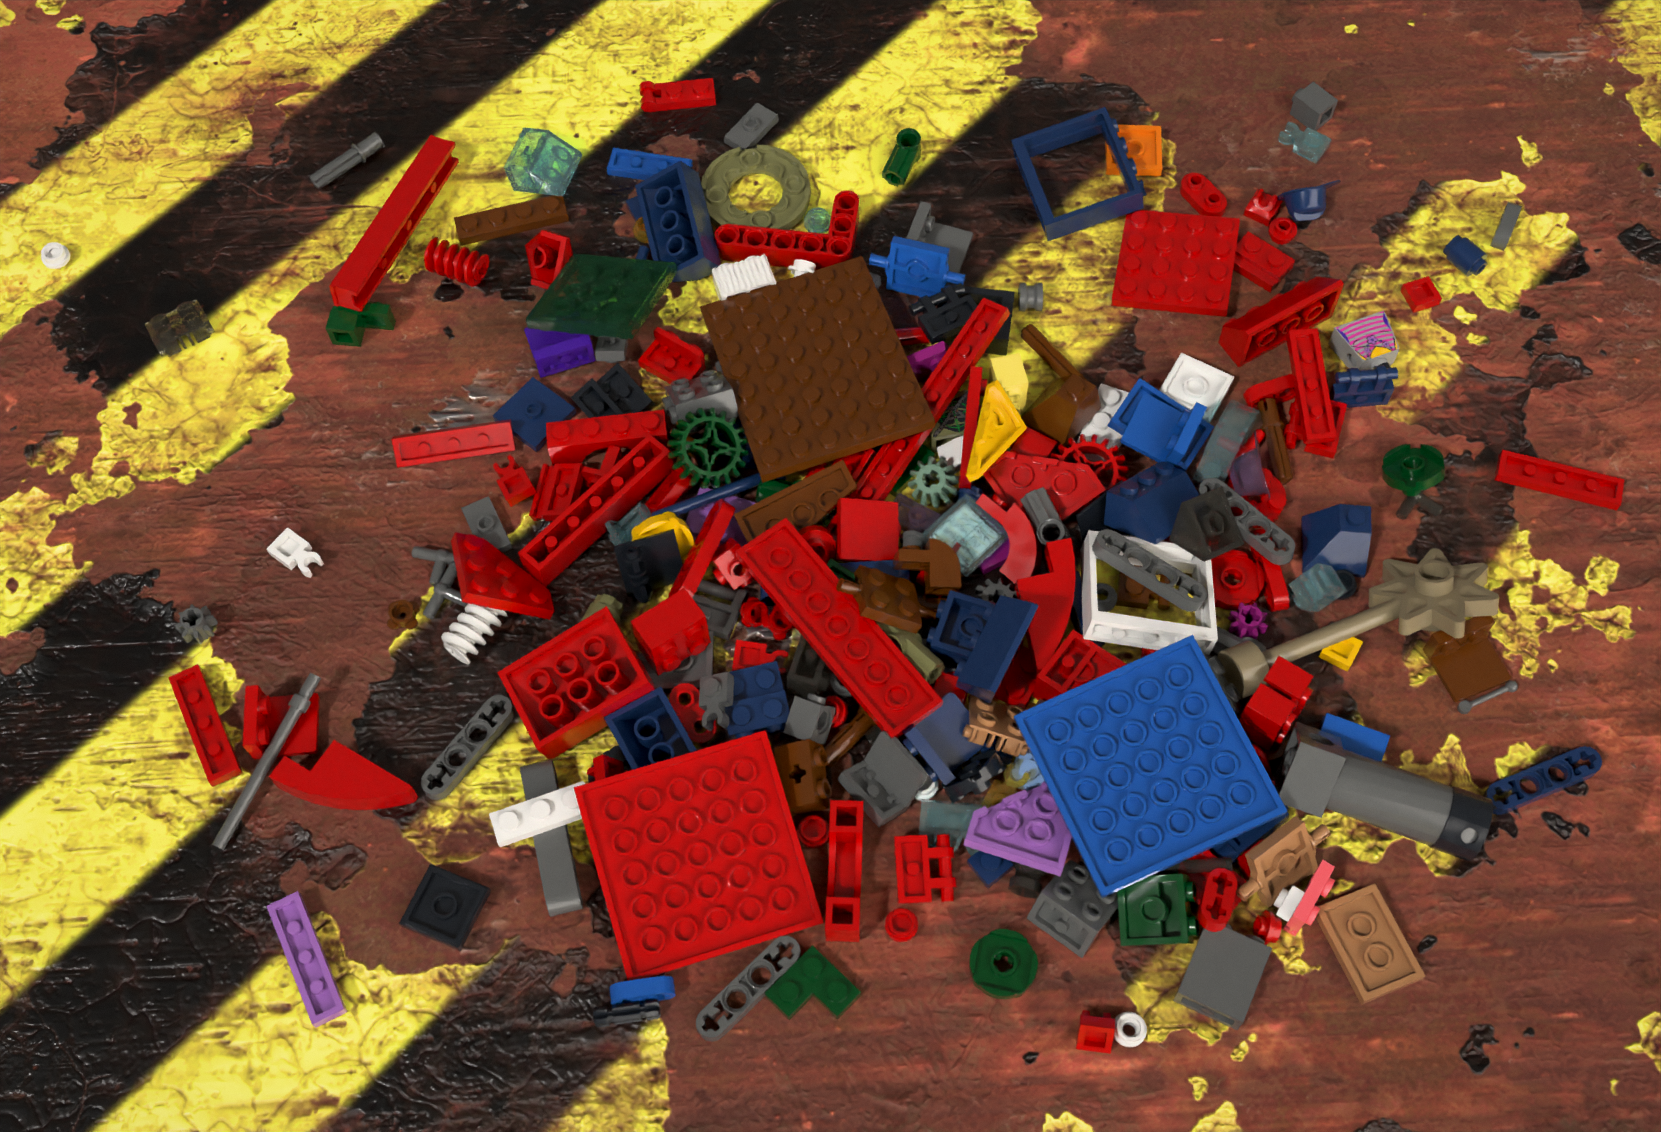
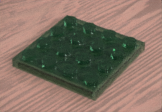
(602, 296)

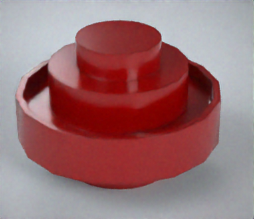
(820, 540)

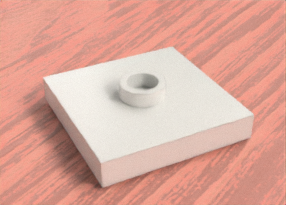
(1196, 382)

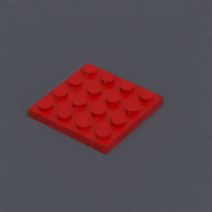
(1176, 262)

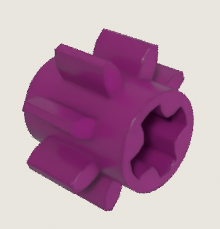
(1251, 614)

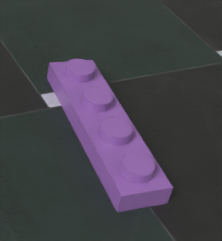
(306, 959)

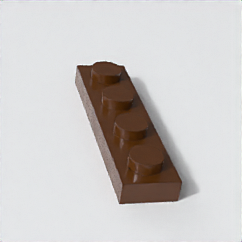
(511, 219)

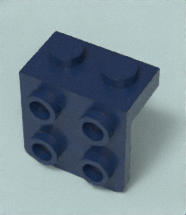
(941, 739)

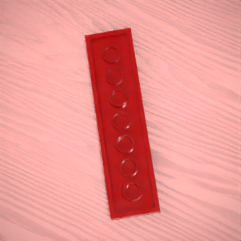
(832, 625)

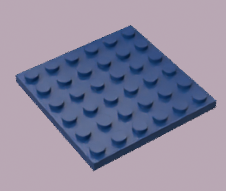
(1149, 766)

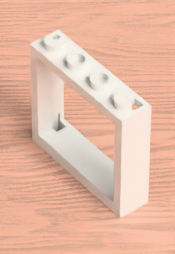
(1144, 631)

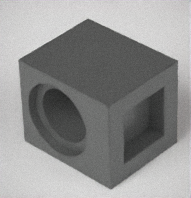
(810, 718)

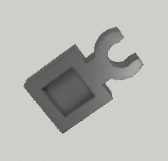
(714, 695)

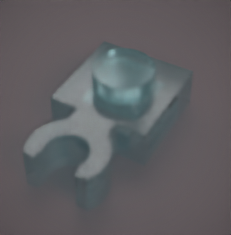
(1307, 144)

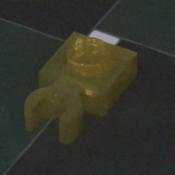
(1002, 790)

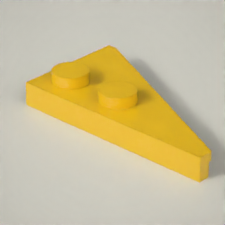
(996, 430)

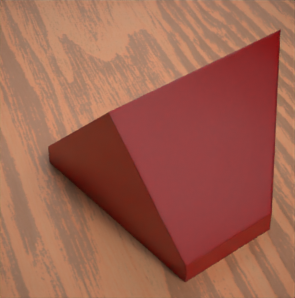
(547, 256)

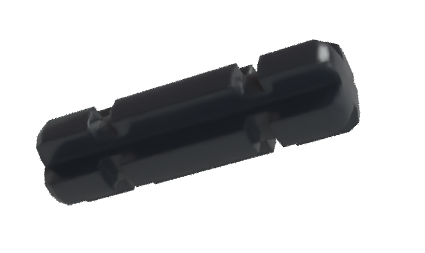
(626, 1013)

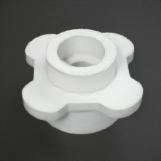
(801, 267)

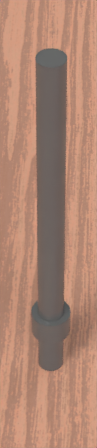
(298, 704)

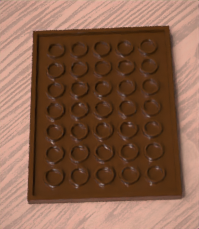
(815, 369)

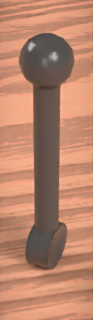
(1465, 706)

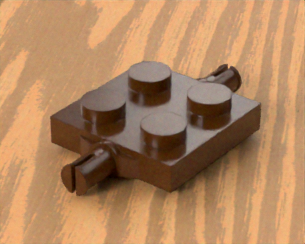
(887, 599)

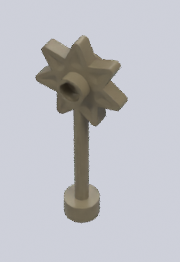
(1420, 595)

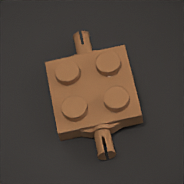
(1282, 860)

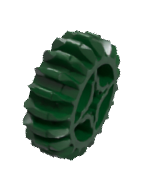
(732, 449)

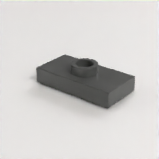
(751, 127)
(486, 523)

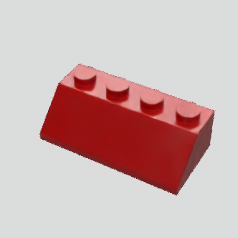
(1268, 324)

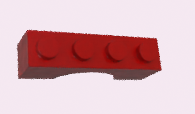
(575, 439)
(844, 871)

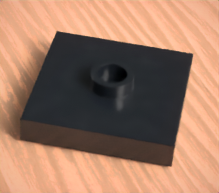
(445, 907)

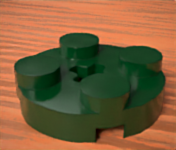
(1427, 470)
(1011, 982)

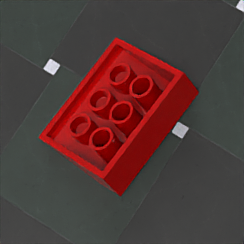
(575, 683)

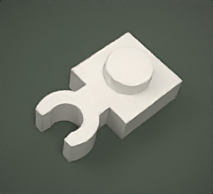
(293, 550)

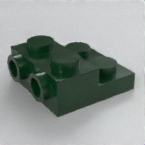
(1158, 911)

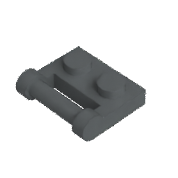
(719, 616)

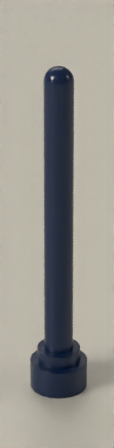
(713, 495)

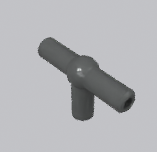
(440, 557)
(444, 591)

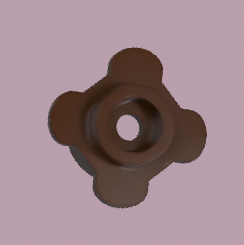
(400, 607)

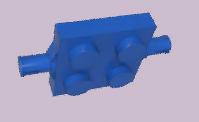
(916, 267)

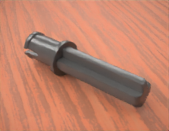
(346, 161)

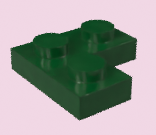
(812, 977)

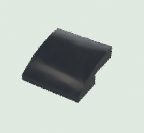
(612, 395)

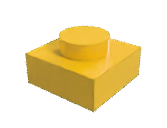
(1342, 653)

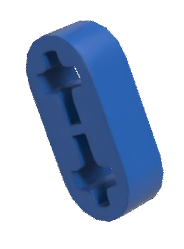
(642, 989)

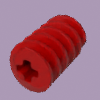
(456, 262)

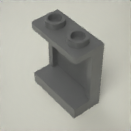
(1223, 975)

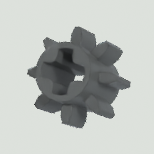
(196, 624)

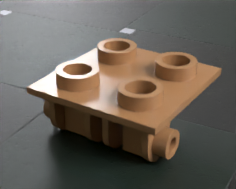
(997, 721)

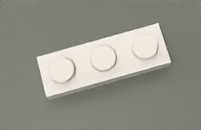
(536, 815)

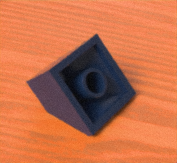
(1337, 538)

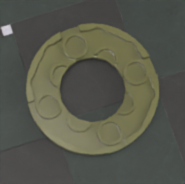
(760, 160)

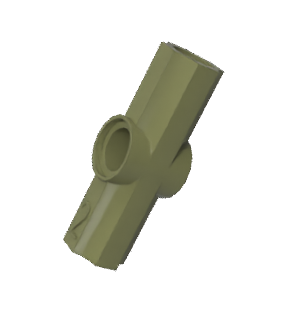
(911, 646)

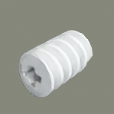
(470, 630)

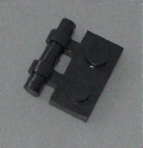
(947, 319)

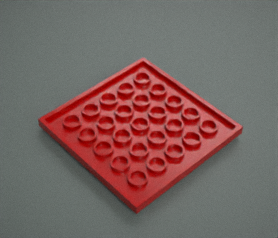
(697, 856)

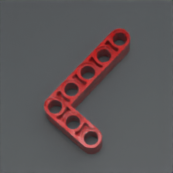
(785, 246)

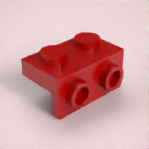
(672, 357)

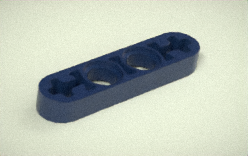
(1544, 784)

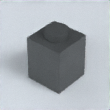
(1313, 106)

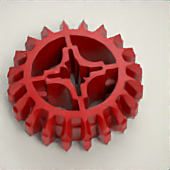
(1099, 467)

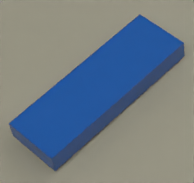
(640, 164)

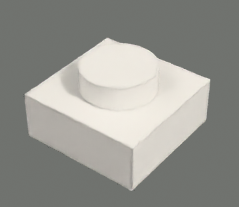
(1288, 901)

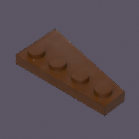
(800, 503)

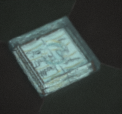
(969, 533)

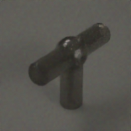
(1421, 500)

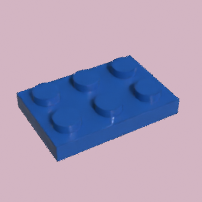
(1124, 413)

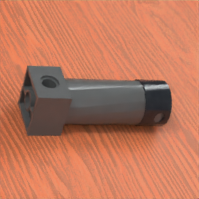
(1323, 775)

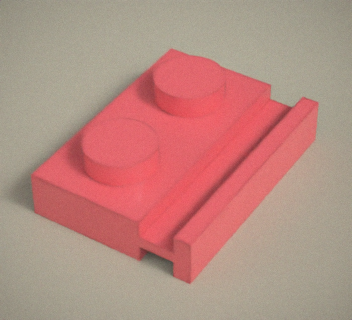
(1306, 911)

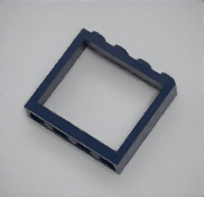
(1062, 135)

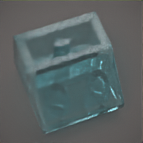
(541, 163)

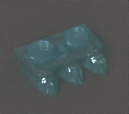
(946, 818)

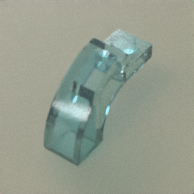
(1226, 441)

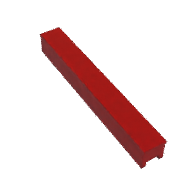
(393, 224)

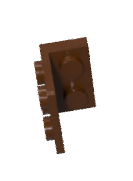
(1467, 663)

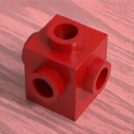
(727, 566)

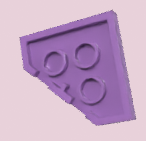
(1022, 830)

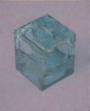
(1317, 588)

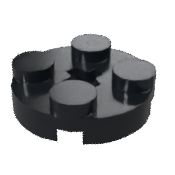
(975, 775)

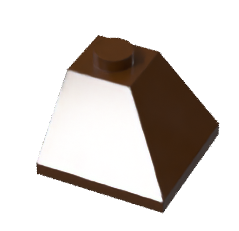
(1063, 408)

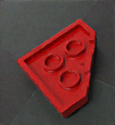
(1067, 483)
(496, 581)

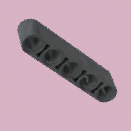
(553, 846)

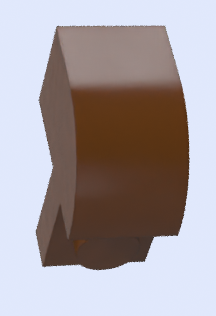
(937, 561)

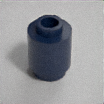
(1465, 256)

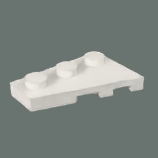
(1110, 400)

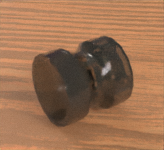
(1026, 881)

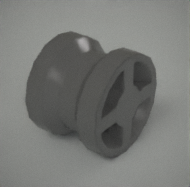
(1030, 296)

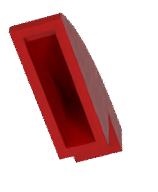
(1055, 599)
(343, 781)

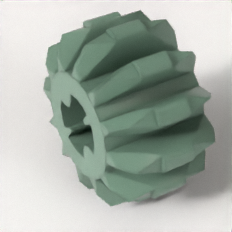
(935, 492)

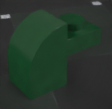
(348, 326)

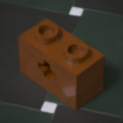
(803, 776)

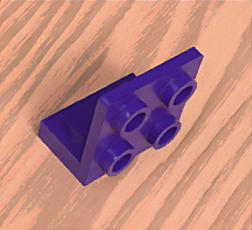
(558, 350)

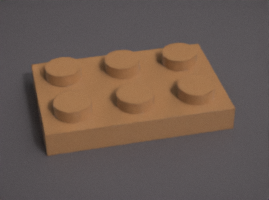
(1368, 944)

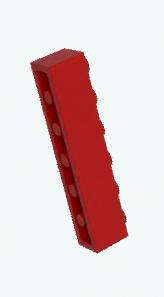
(586, 517)

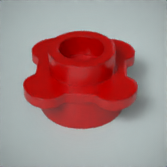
(770, 622)

